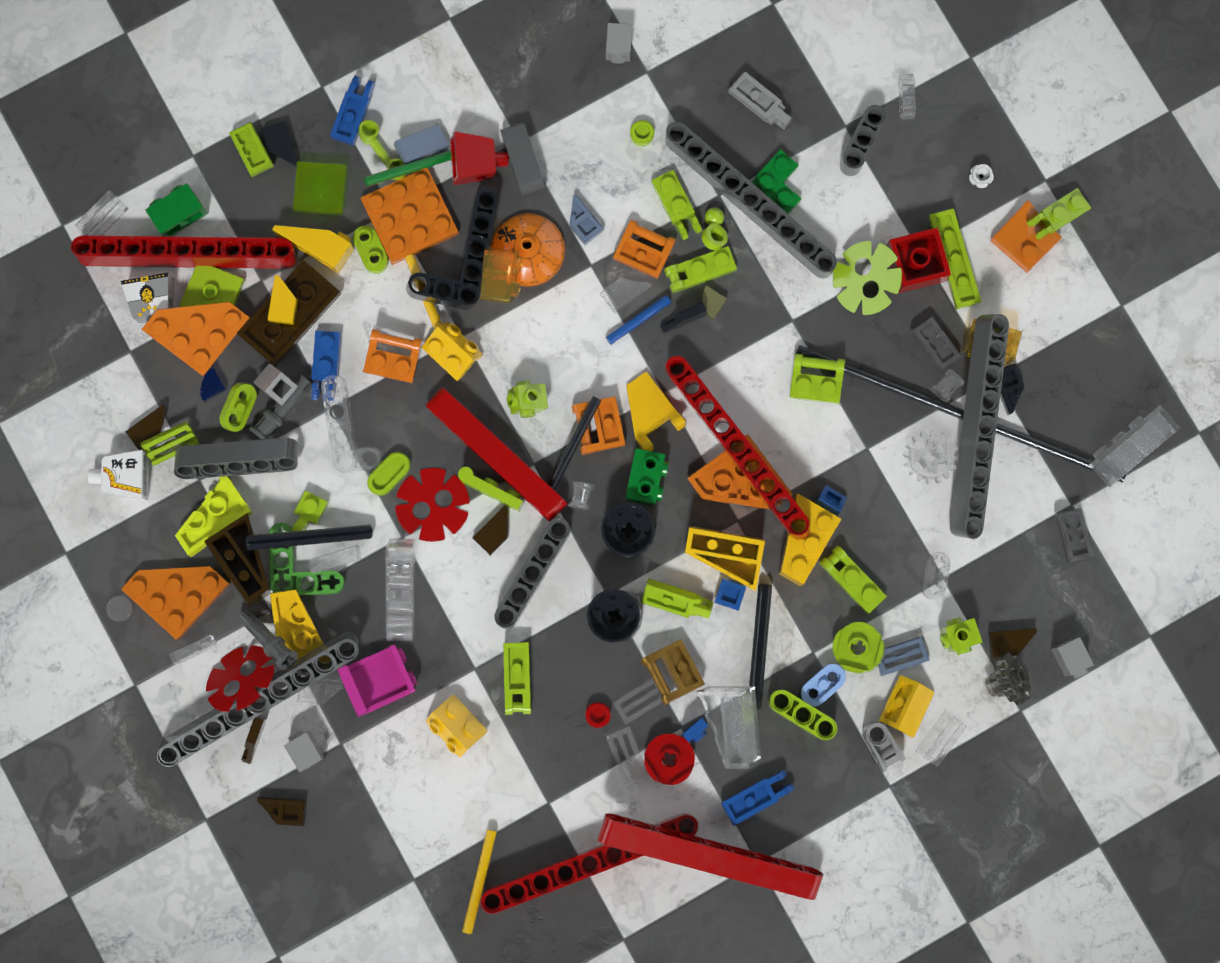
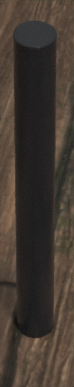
(574, 442)

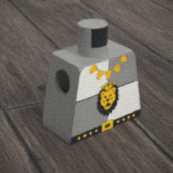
(148, 294)

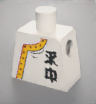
(123, 475)

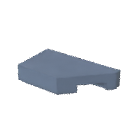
(583, 222)

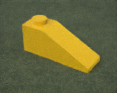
(322, 245)

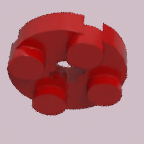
(655, 755)

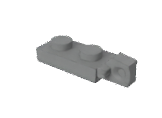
(760, 100)

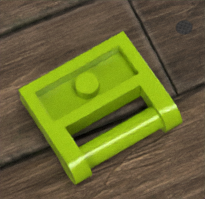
(817, 387)

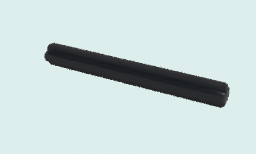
(308, 537)
(760, 641)

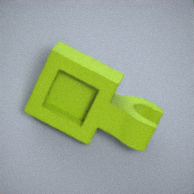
(309, 510)

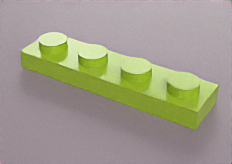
(962, 281)

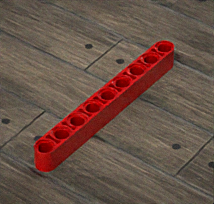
(175, 245)
(746, 455)
(710, 856)
(579, 871)

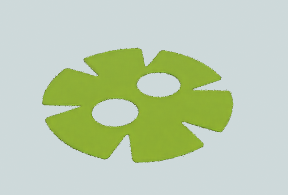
(885, 278)

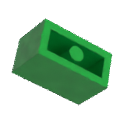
(176, 210)

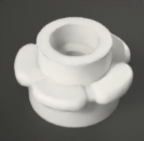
(987, 174)

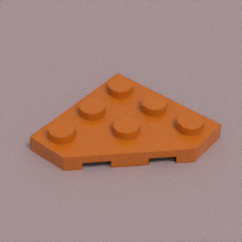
(196, 332)
(725, 483)
(176, 595)

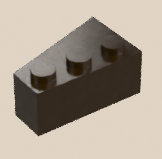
(239, 564)

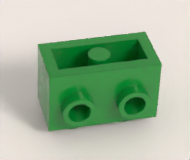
(648, 478)

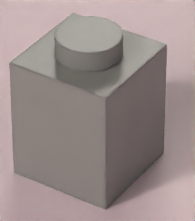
(618, 42)
(275, 384)
(1072, 657)
(304, 750)

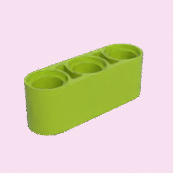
(813, 721)

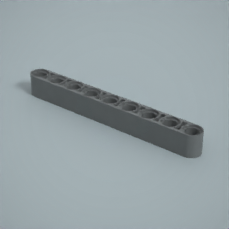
(746, 188)
(979, 426)
(272, 698)

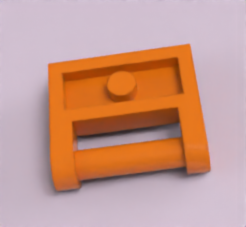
(640, 255)
(390, 364)
(607, 426)

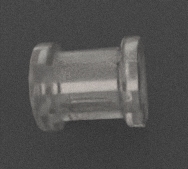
(947, 385)
(581, 495)

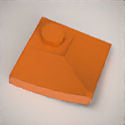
(1019, 240)

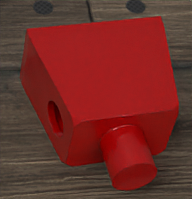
(474, 158)

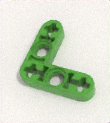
(295, 578)

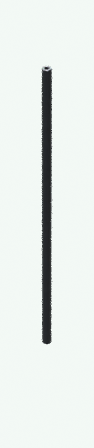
(954, 411)

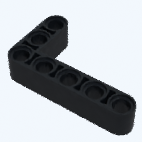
(469, 259)

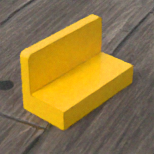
(906, 706)

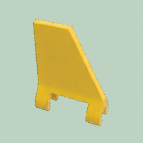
(650, 409)

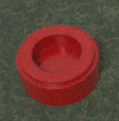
(597, 715)

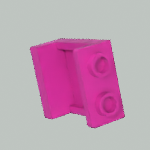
(377, 680)

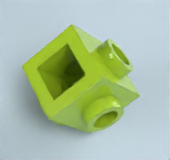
(527, 399)
(968, 635)

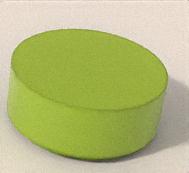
(642, 133)

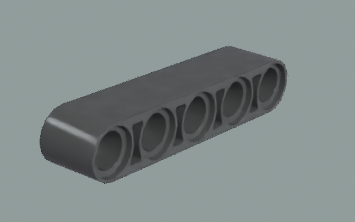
(236, 458)
(533, 560)

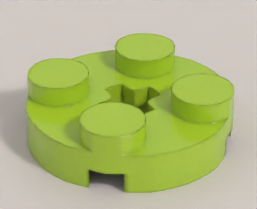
(852, 634)

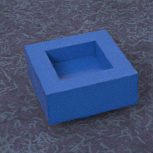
(831, 500)
(730, 594)
(695, 731)

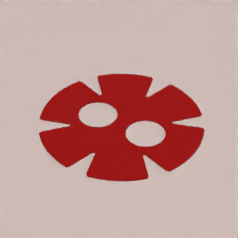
(450, 516)
(247, 693)

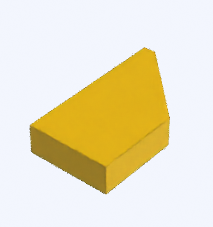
(282, 303)

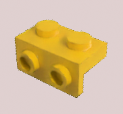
(452, 350)
(456, 726)

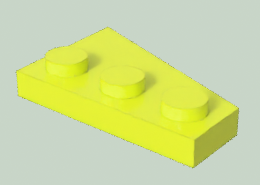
(217, 511)

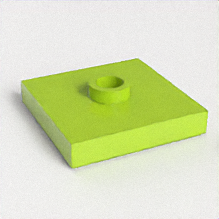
(211, 286)

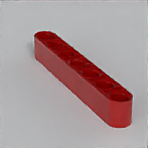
(496, 454)

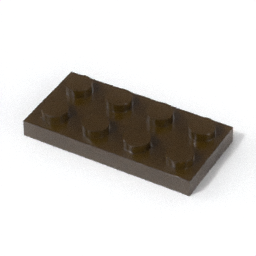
(277, 339)

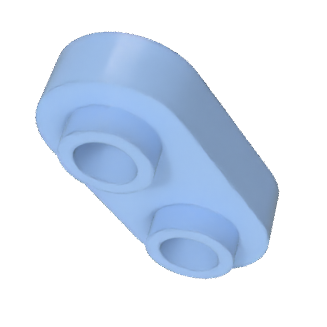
(822, 685)

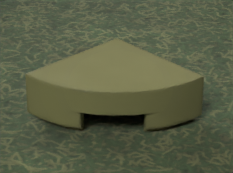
(713, 302)

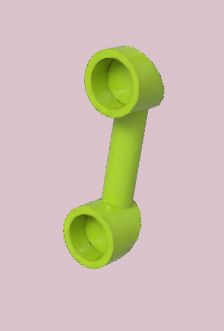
(368, 135)

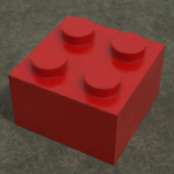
(920, 259)

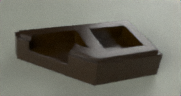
(147, 427)
(494, 532)
(1009, 641)
(253, 739)
(284, 810)

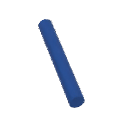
(638, 319)

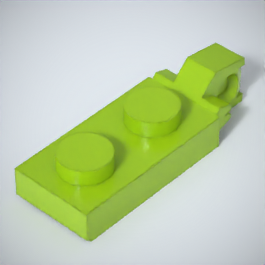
(675, 600)

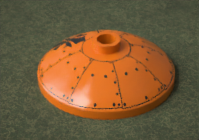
(547, 250)

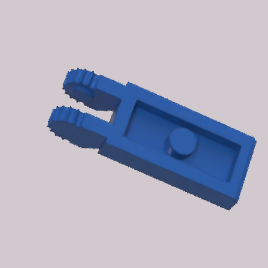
(352, 112)
(325, 360)
(754, 798)

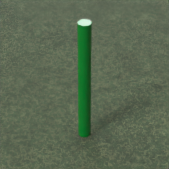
(407, 168)

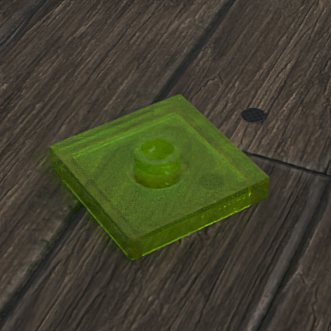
(320, 188)

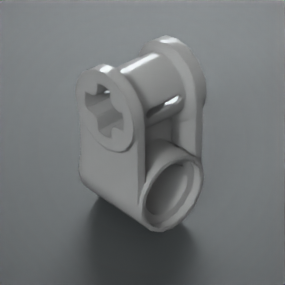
(885, 749)

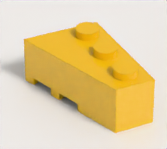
(727, 552)
(801, 555)

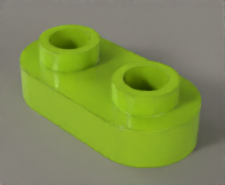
(369, 249)
(238, 407)

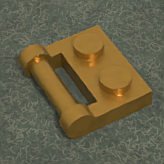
(680, 668)

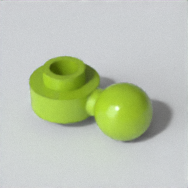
(714, 235)

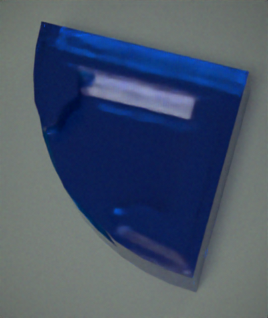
(211, 385)

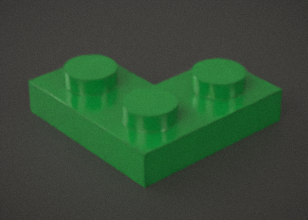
(772, 180)

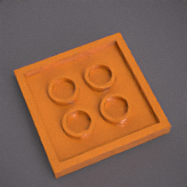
(409, 215)

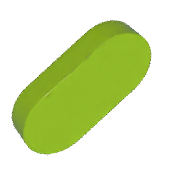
(389, 473)

